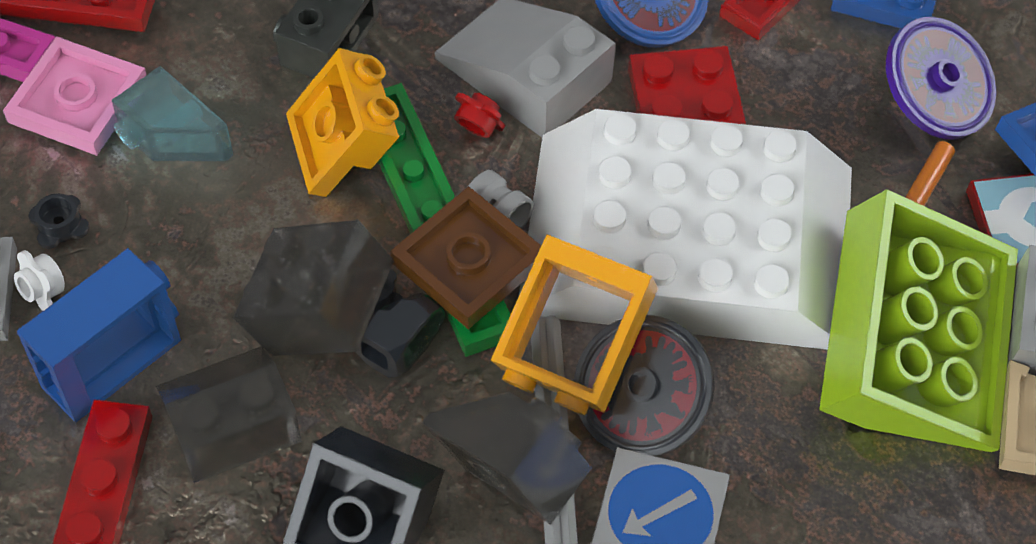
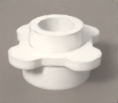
(38, 279)

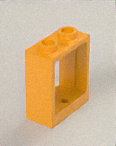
(608, 275)

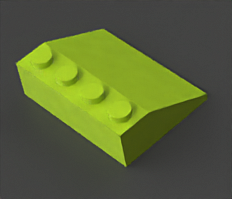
(920, 325)

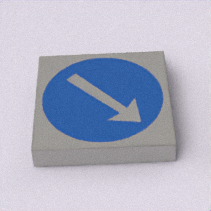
(659, 502)

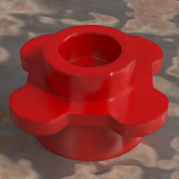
(478, 114)

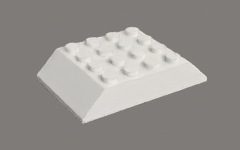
(721, 215)

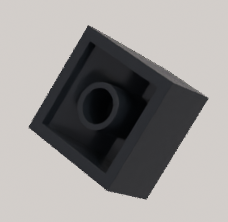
(362, 493)

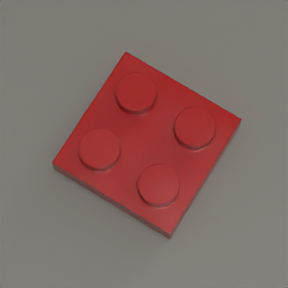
(687, 84)

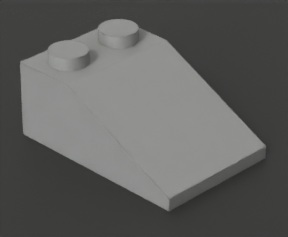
(532, 61)

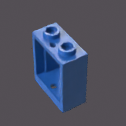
(102, 333)

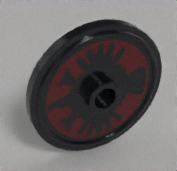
(659, 394)

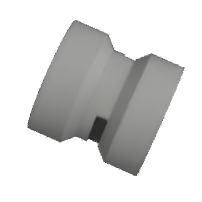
(512, 204)

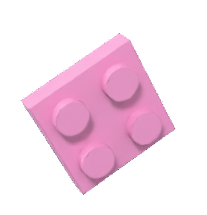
(72, 95)

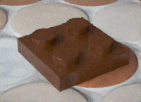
(467, 257)

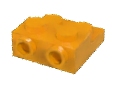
(342, 120)

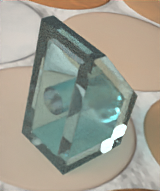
(169, 121)

